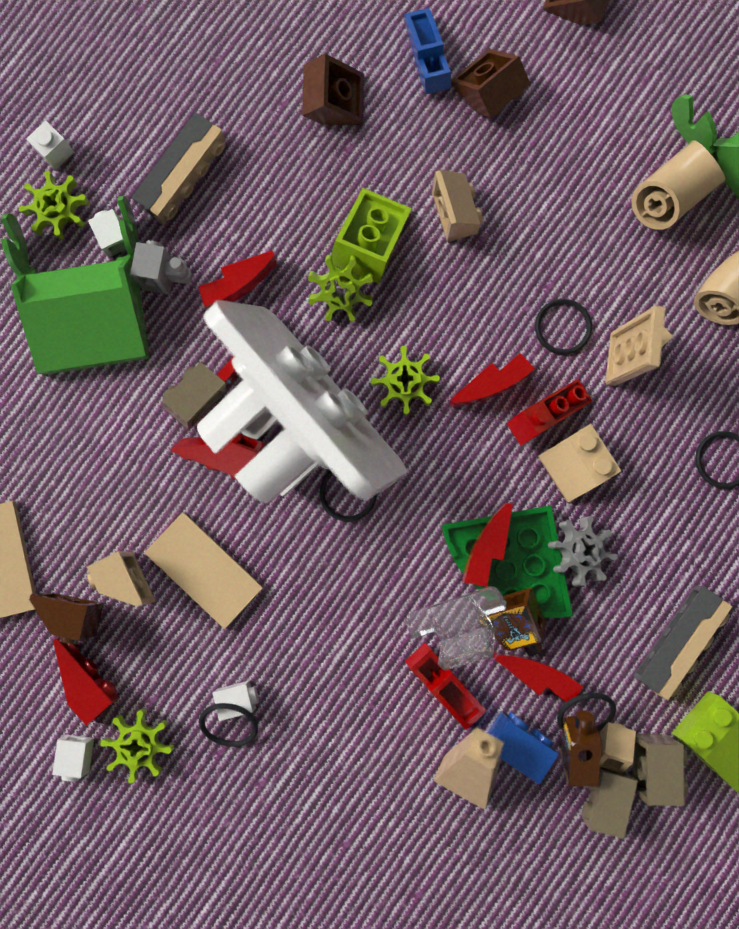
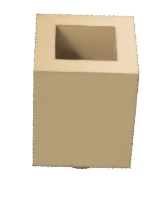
(617, 747)

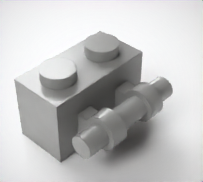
(156, 269)

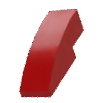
(238, 279)
(493, 382)
(488, 546)
(539, 675)
(445, 686)

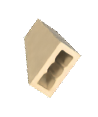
(472, 767)

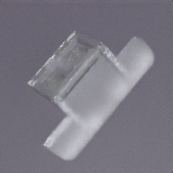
(460, 625)

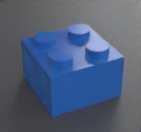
(524, 749)

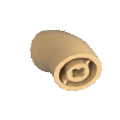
(676, 187)
(720, 293)

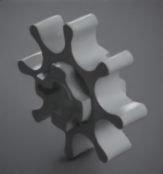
(582, 551)

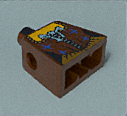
(520, 623)
(580, 735)

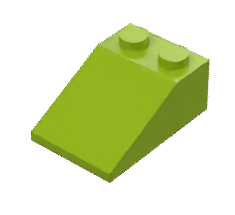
(370, 234)
(713, 736)

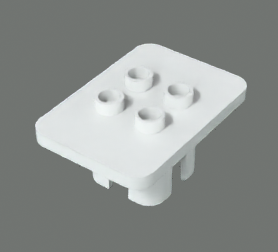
(291, 387)

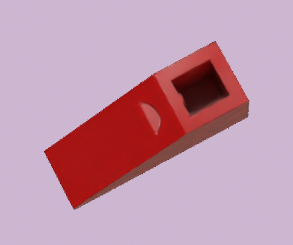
(549, 412)
(228, 460)
(83, 687)

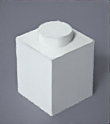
(50, 145)
(107, 232)
(239, 694)
(73, 757)

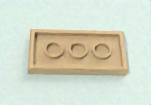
(635, 346)
(15, 570)
(204, 570)

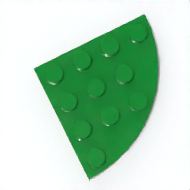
(526, 558)

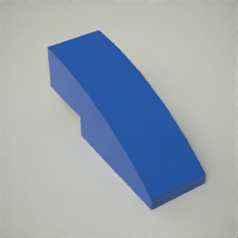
(428, 51)

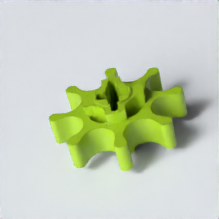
(48, 214)
(347, 281)
(392, 381)
(128, 753)

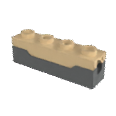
(180, 169)
(682, 642)

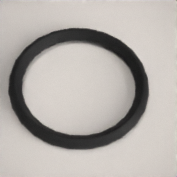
(563, 351)
(699, 464)
(335, 515)
(584, 697)
(248, 714)

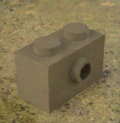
(193, 395)
(610, 803)

